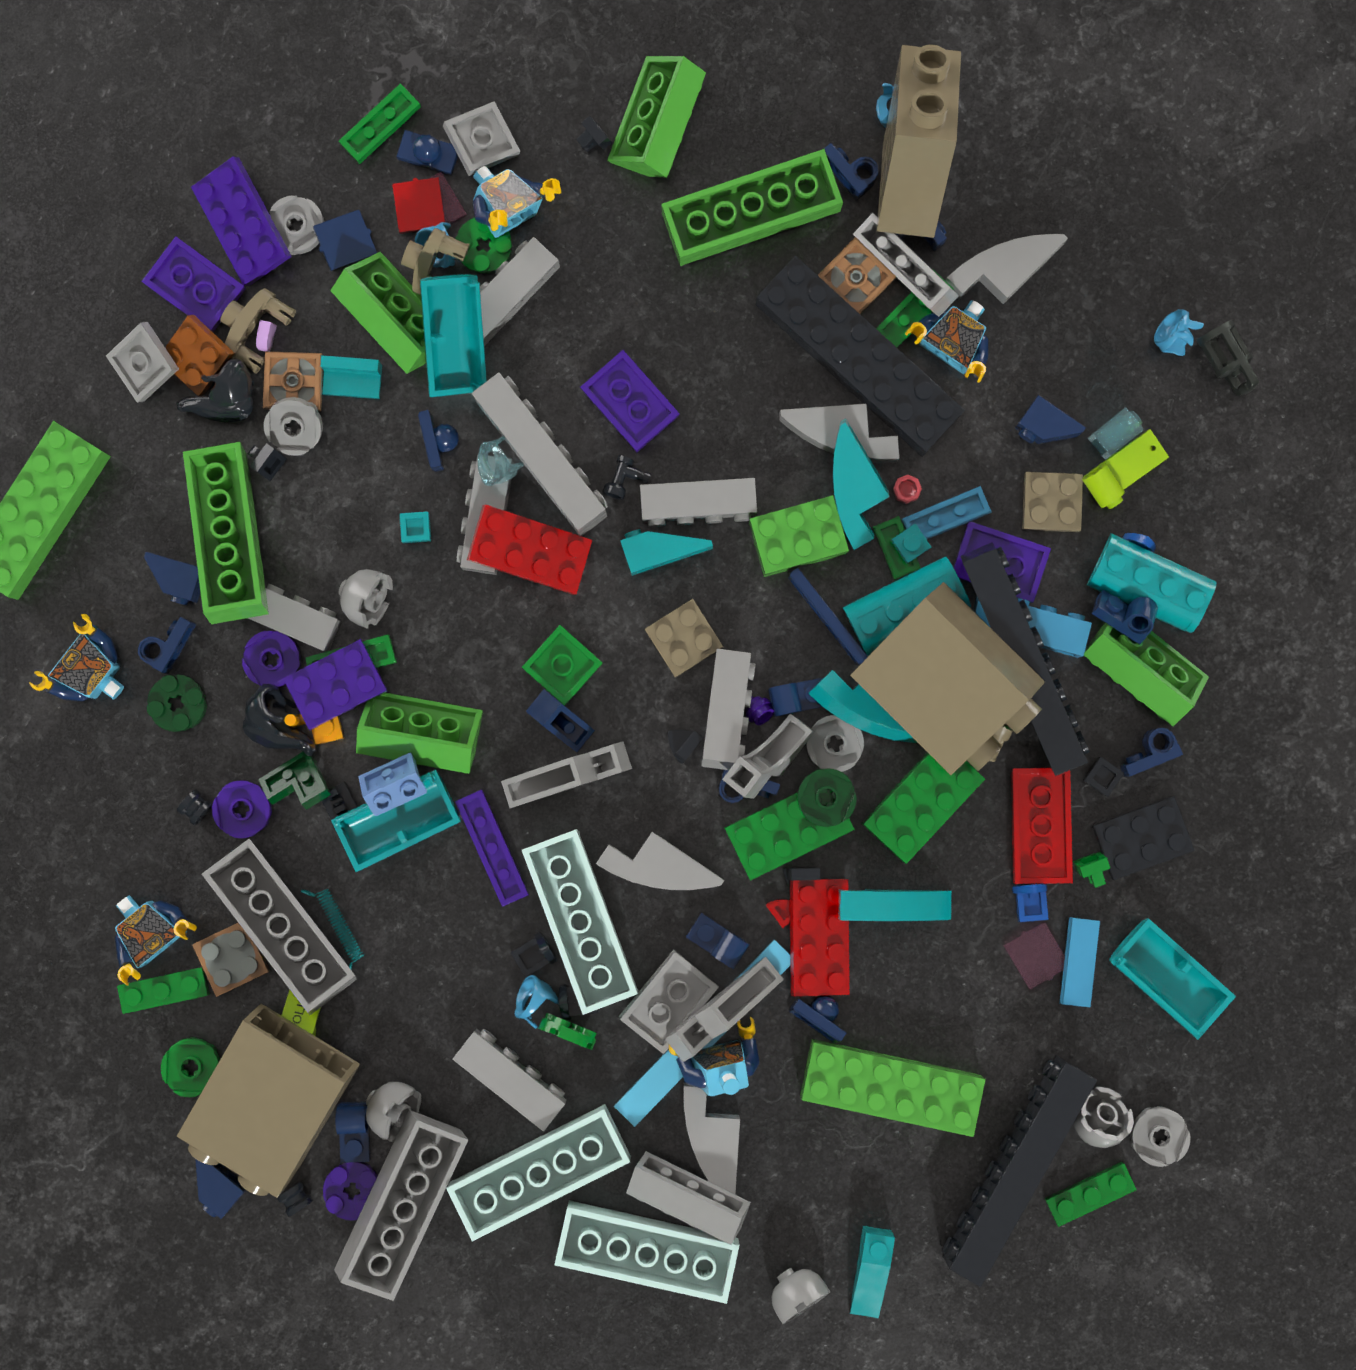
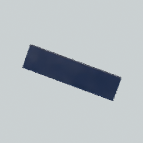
(827, 617)

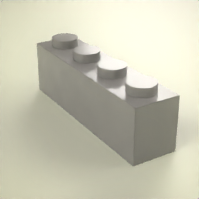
(906, 266)
(515, 285)
(479, 495)
(698, 500)
(299, 620)
(726, 709)
(510, 1079)
(688, 1197)

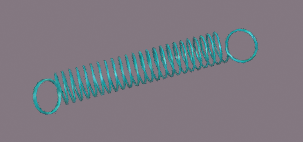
(313, 895)

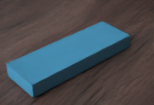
(949, 513)
(1079, 962)

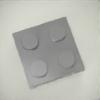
(481, 138)
(142, 362)

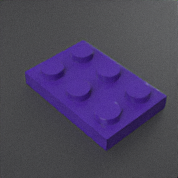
(193, 283)
(629, 401)
(1025, 557)
(335, 684)

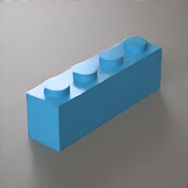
(1058, 632)

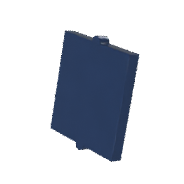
(344, 240)

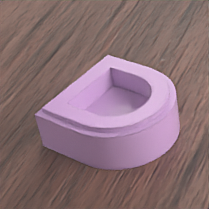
(265, 335)

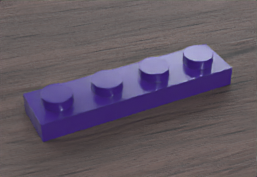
(492, 848)

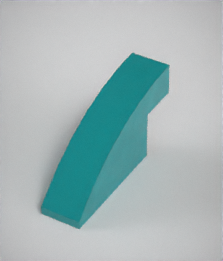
(855, 485)
(857, 708)
(894, 905)

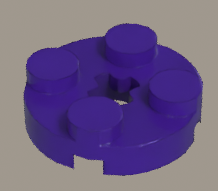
(255, 657)
(228, 799)
(342, 1176)

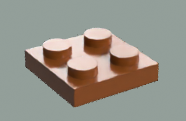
(197, 353)

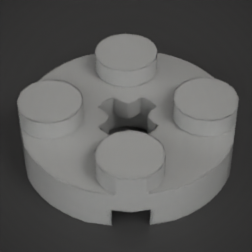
(301, 209)
(303, 413)
(849, 751)
(1167, 1151)

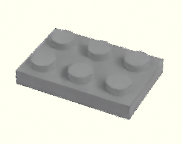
(668, 1000)

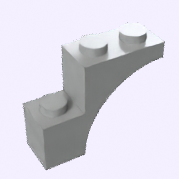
(770, 758)

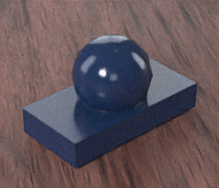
(427, 152)
(442, 438)
(820, 1017)

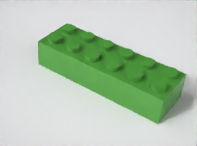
(752, 207)
(43, 503)
(225, 533)
(892, 1087)

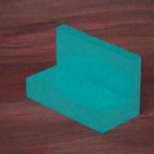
(351, 377)

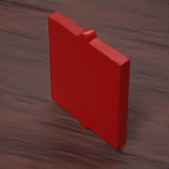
(418, 204)

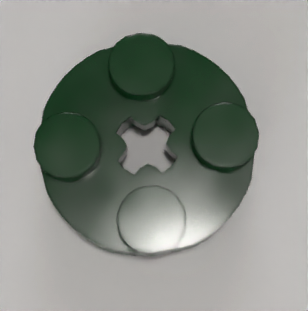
(161, 709)
(842, 791)

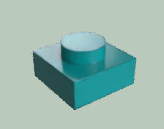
(415, 527)
(911, 543)

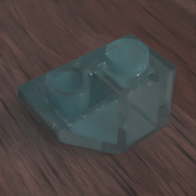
(1116, 433)

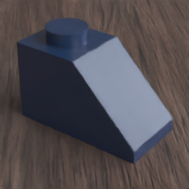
(1047, 423)
(175, 578)
(560, 720)
(217, 1188)

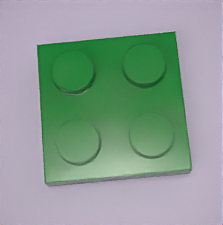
(562, 665)

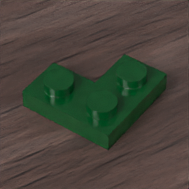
(296, 775)

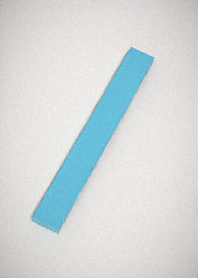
(665, 1071)

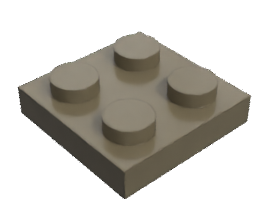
(1052, 502)
(683, 638)

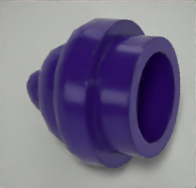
(760, 710)

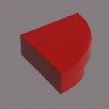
(780, 910)

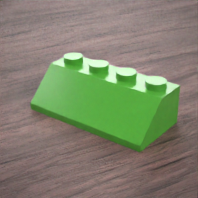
(657, 115)
(385, 308)
(1148, 671)
(431, 730)

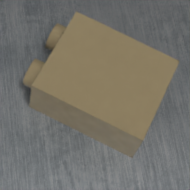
(919, 140)
(950, 681)
(267, 1101)

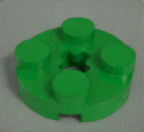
(481, 260)
(575, 1034)
(173, 1062)

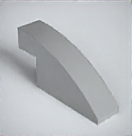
(1006, 265)
(821, 428)
(566, 774)
(659, 866)
(724, 1009)
(713, 1139)

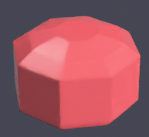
(907, 489)

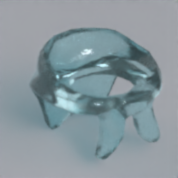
(503, 468)

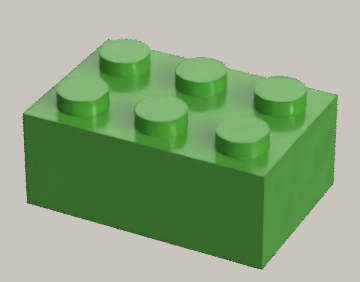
(798, 536)

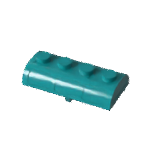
(453, 334)
(1136, 572)
(883, 610)
(374, 838)
(1171, 977)

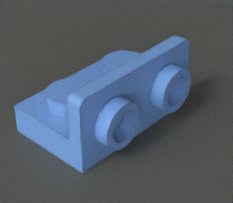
(392, 784)

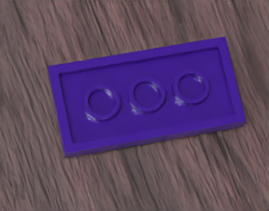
(241, 221)

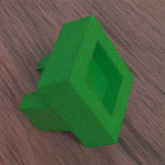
(1092, 868)

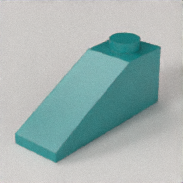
(654, 549)
(872, 1271)

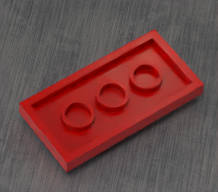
(529, 549)
(1041, 826)
(818, 938)

